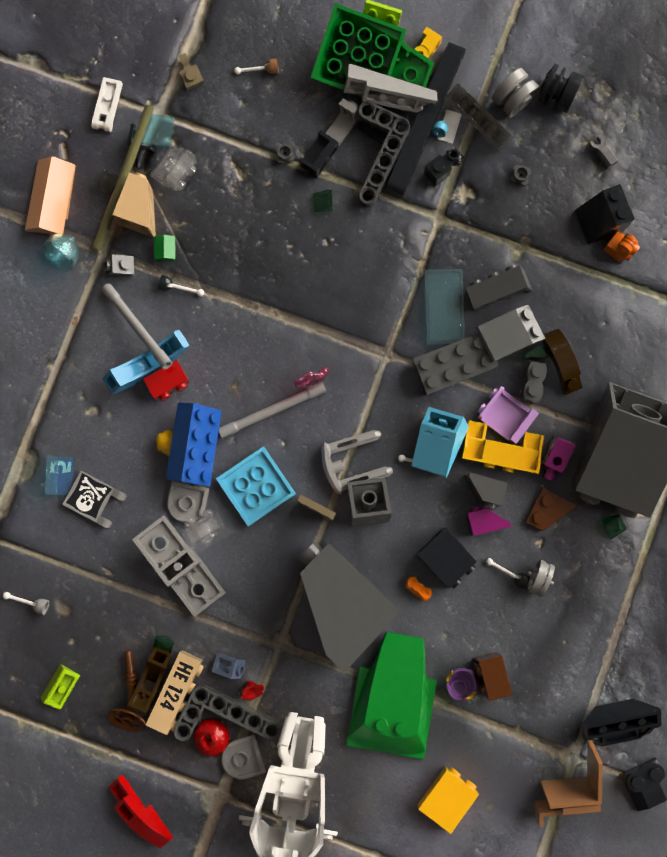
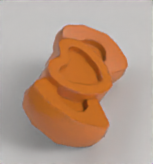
(418, 588)

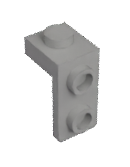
(345, 121)

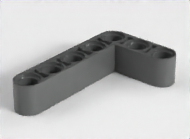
(385, 152)
(229, 703)

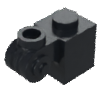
(440, 167)

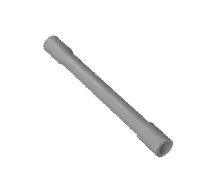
(159, 355)
(234, 427)

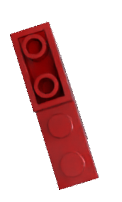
(140, 819)

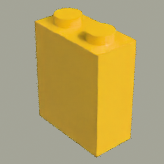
(448, 799)

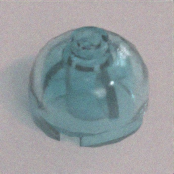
(61, 251)

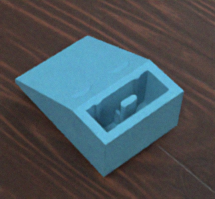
(439, 441)

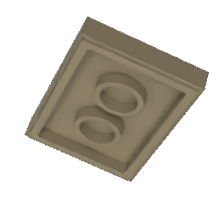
(317, 508)

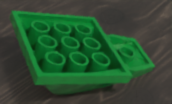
(370, 45)
(393, 699)

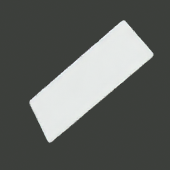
(452, 120)

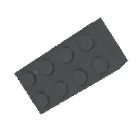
(452, 364)

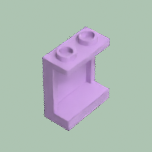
(506, 415)

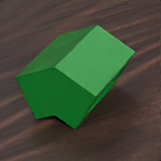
(164, 248)

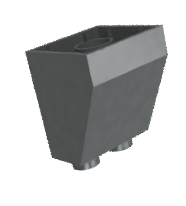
(625, 453)
(344, 605)

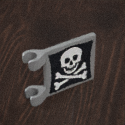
(90, 498)

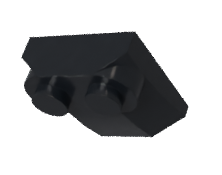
(646, 784)

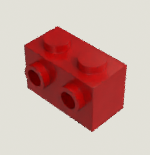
(166, 381)

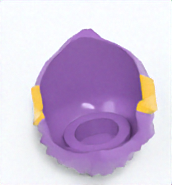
(461, 684)

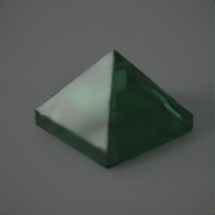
(164, 643)

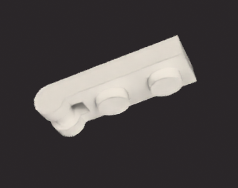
(107, 104)

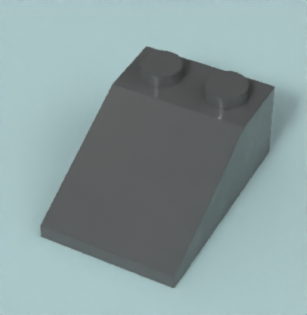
(510, 333)

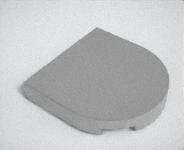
(187, 501)
(243, 758)

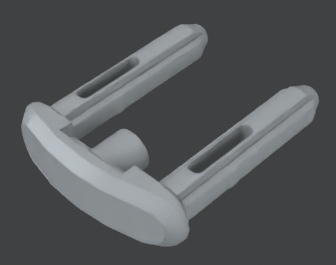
(331, 468)

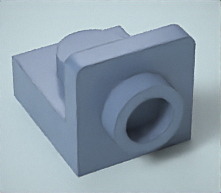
(228, 666)

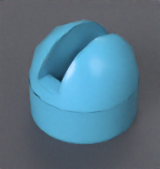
(440, 129)

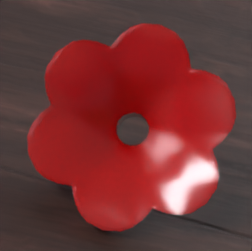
(252, 691)

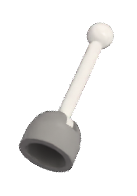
(40, 606)

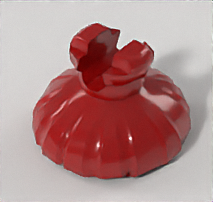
(217, 732)

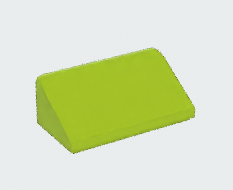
(59, 687)

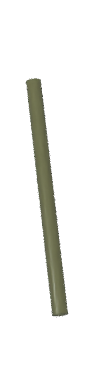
(125, 170)

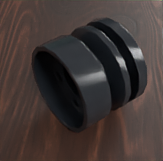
(560, 88)

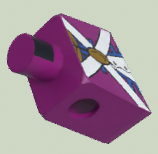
(557, 448)

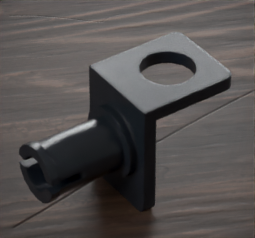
(139, 161)

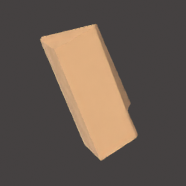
(50, 196)

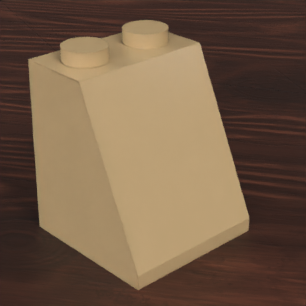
(136, 205)

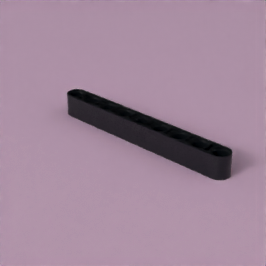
(425, 120)

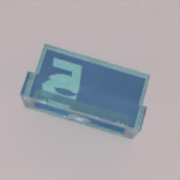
(59, 475)

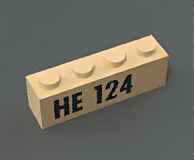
(174, 692)

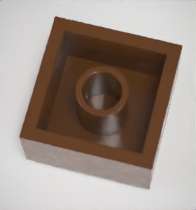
(492, 676)

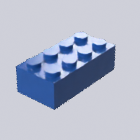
(193, 444)

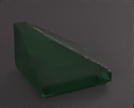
(613, 525)

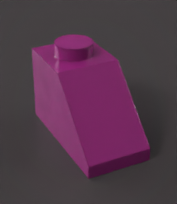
(484, 521)

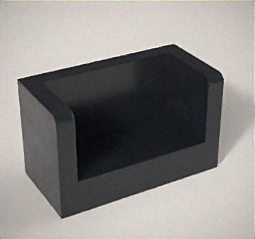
(319, 154)

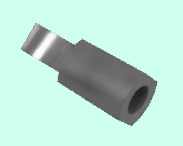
(604, 152)

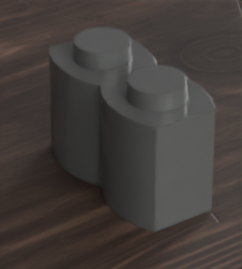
(533, 378)

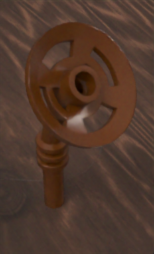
(126, 716)

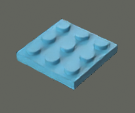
(256, 486)

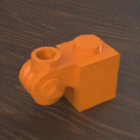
(622, 247)

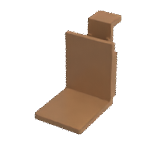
(573, 794)

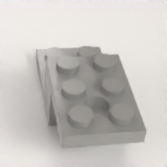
(179, 566)

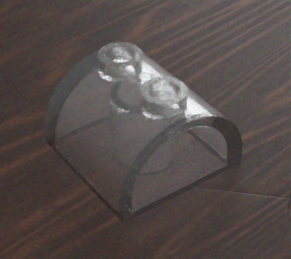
(174, 168)
(205, 532)

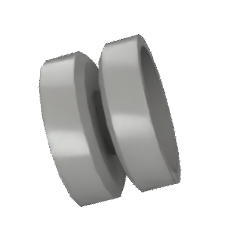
(515, 92)

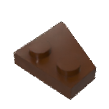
(547, 510)

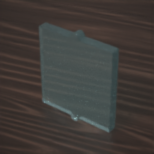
(159, 131)

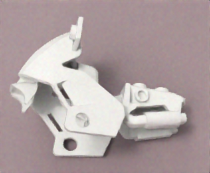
(293, 788)

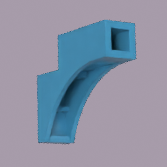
(135, 370)

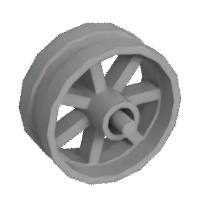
(540, 578)

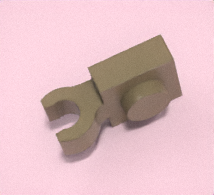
(190, 74)

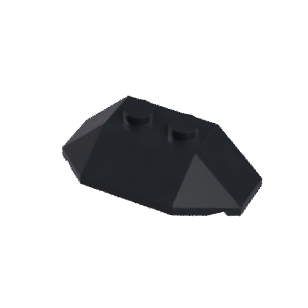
(620, 722)

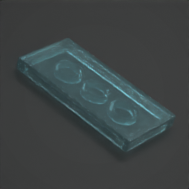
(444, 306)

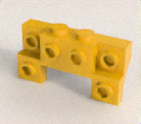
(501, 454)

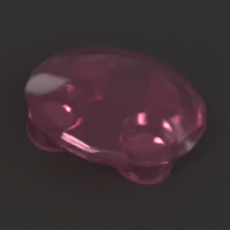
(311, 379)

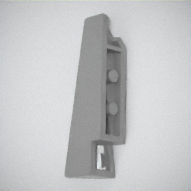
(387, 90)

